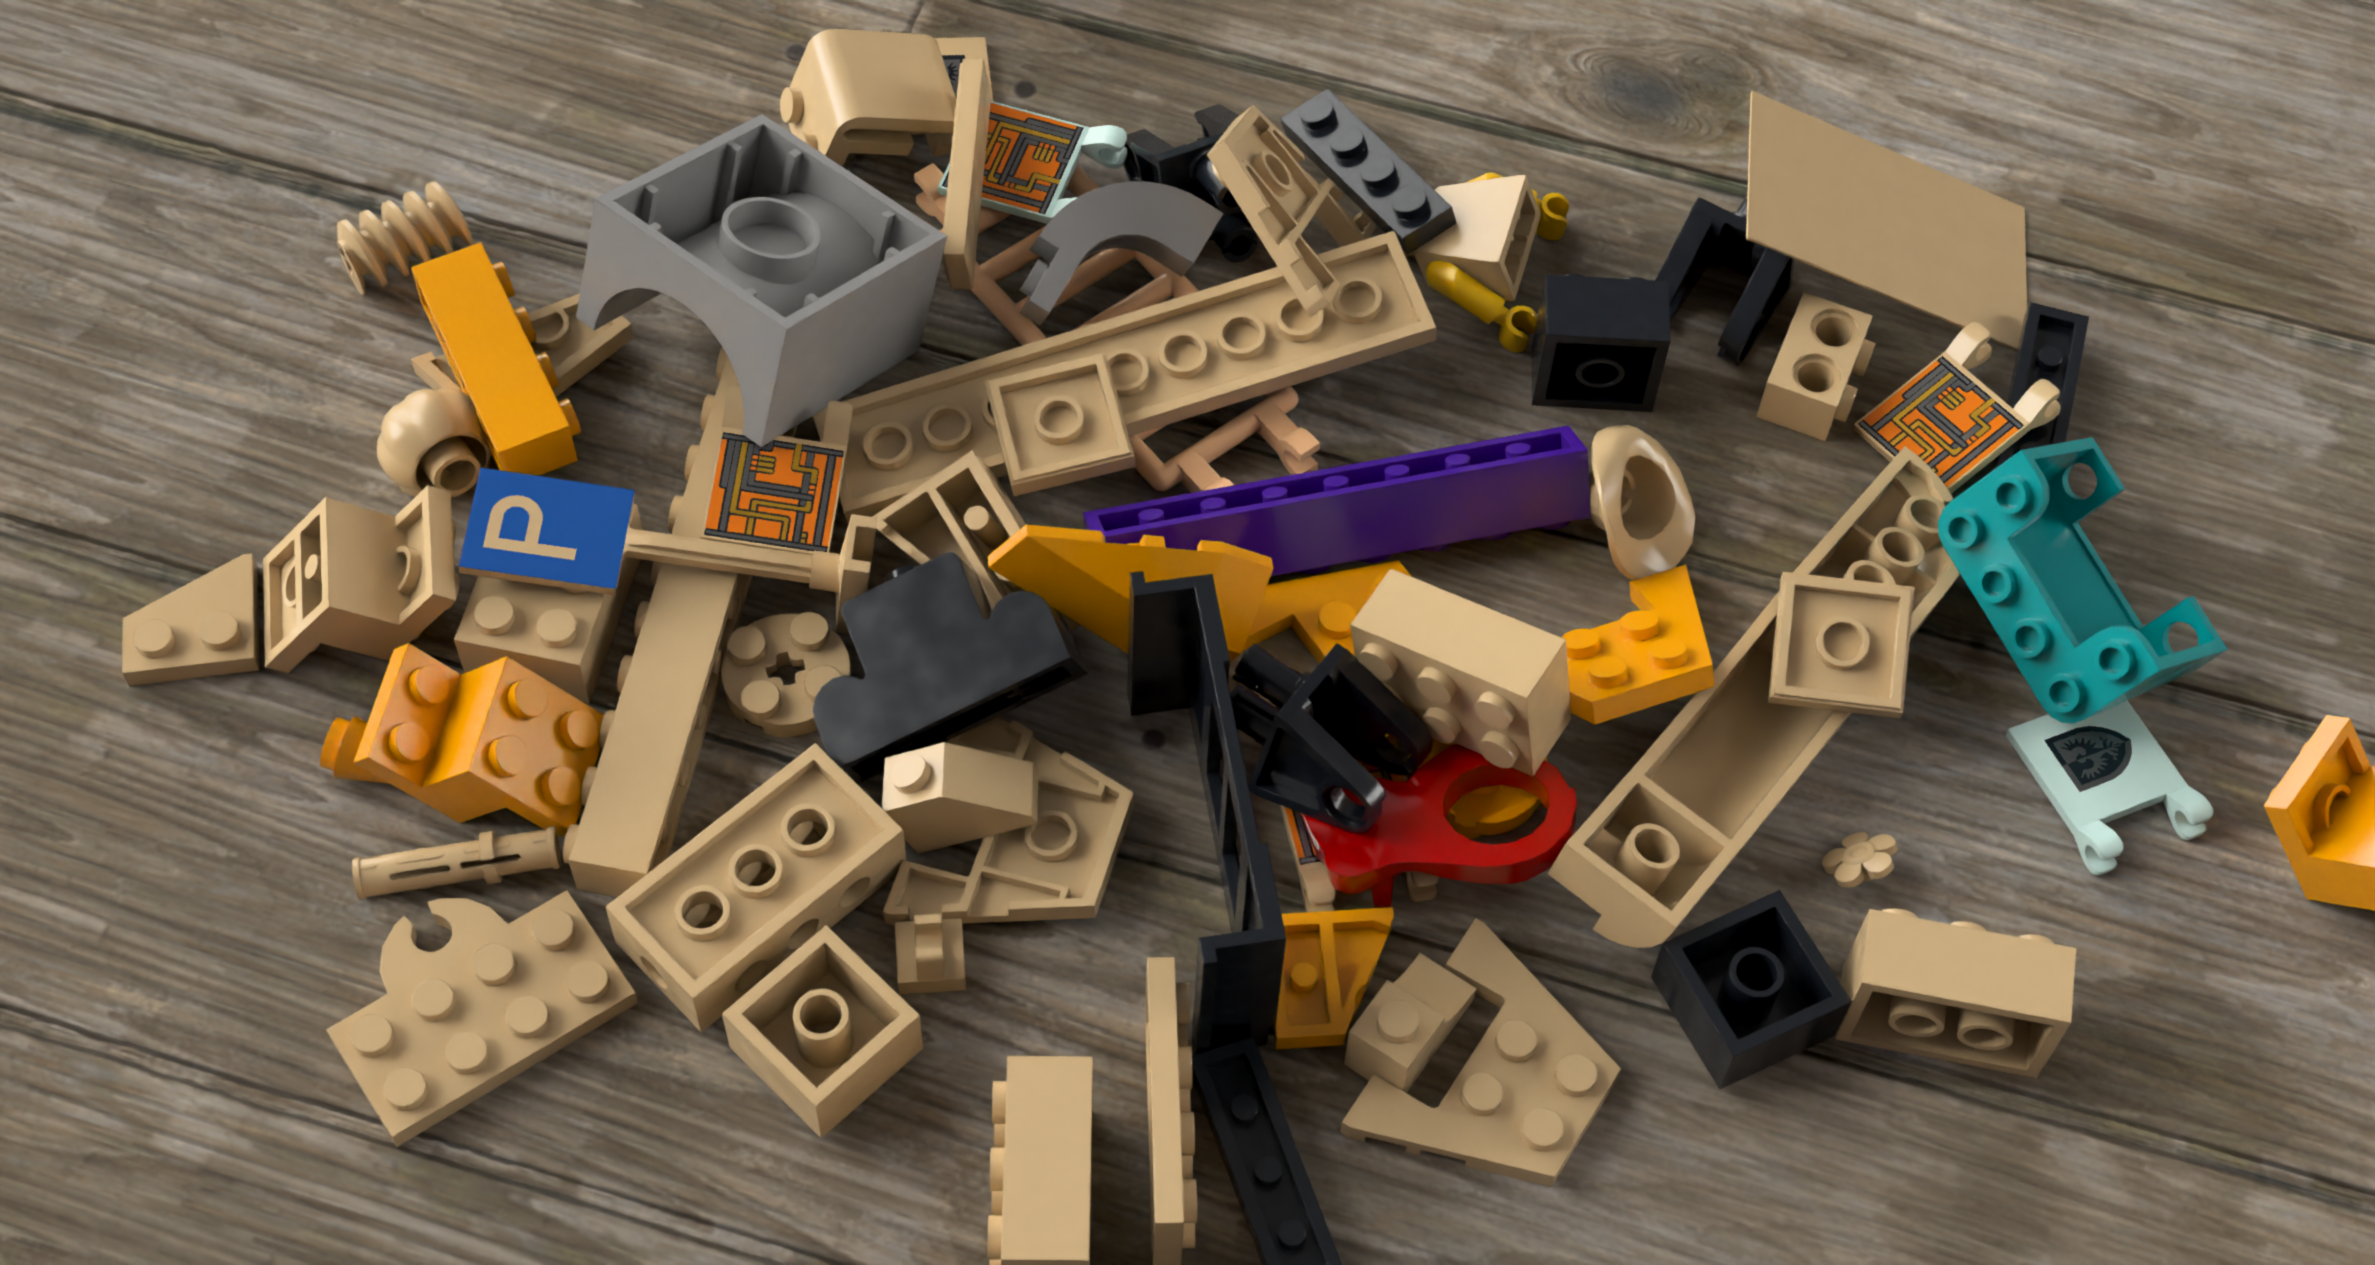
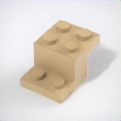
(359, 579)

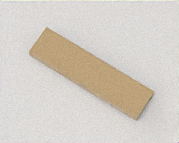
(966, 173)

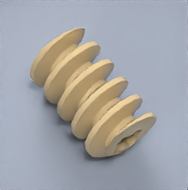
(400, 235)

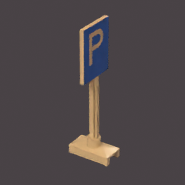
(581, 534)

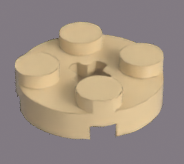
(771, 643)

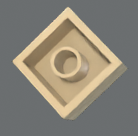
(823, 1031)

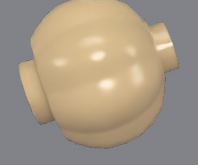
(438, 433)

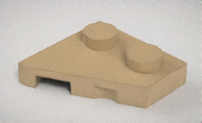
(197, 629)

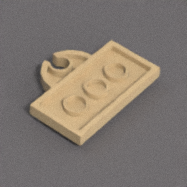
(476, 1008)

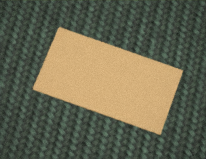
(1885, 221)

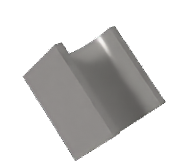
(779, 256)

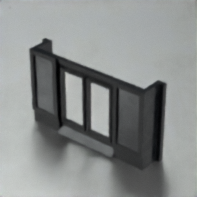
(1181, 663)

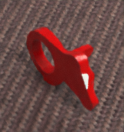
(1418, 837)

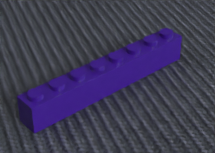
(1376, 504)

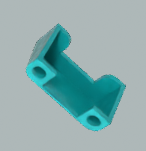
(2051, 592)

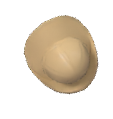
(1639, 501)

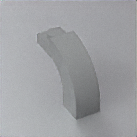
(1125, 215)

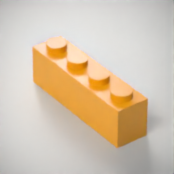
(495, 362)

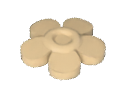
(1861, 859)

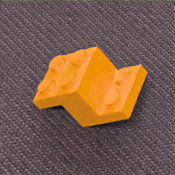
(480, 739)
(2328, 816)

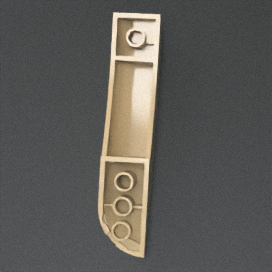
(1729, 750)

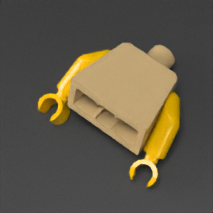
(1487, 250)

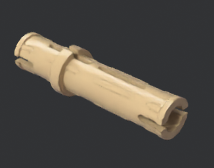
(457, 862)

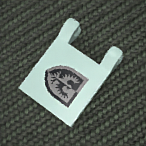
(2103, 773)

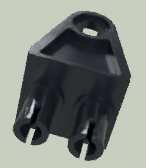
(1192, 171)
(1719, 239)
(1321, 731)

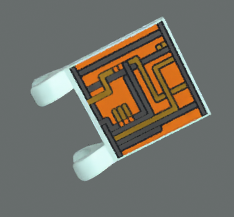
(1035, 157)

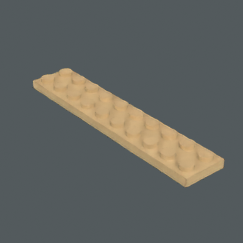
(1163, 363)

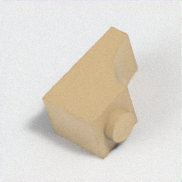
(1407, 1023)

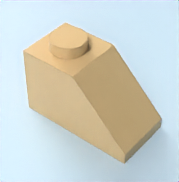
(958, 794)

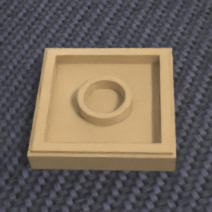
(1060, 424)
(1841, 645)

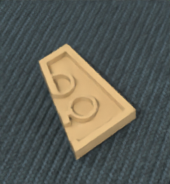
(566, 340)

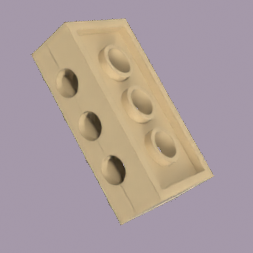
(762, 884)

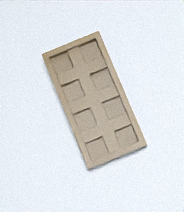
(1169, 1115)

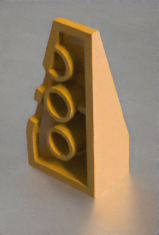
(1092, 578)

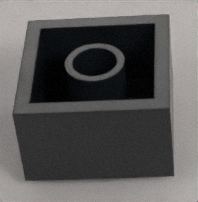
(1600, 342)
(1750, 989)

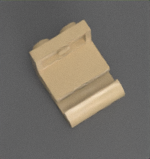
(869, 93)

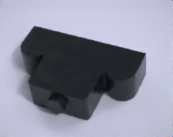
(937, 663)

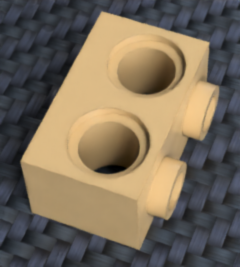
(1815, 365)

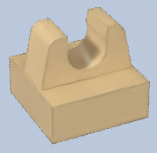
(930, 955)

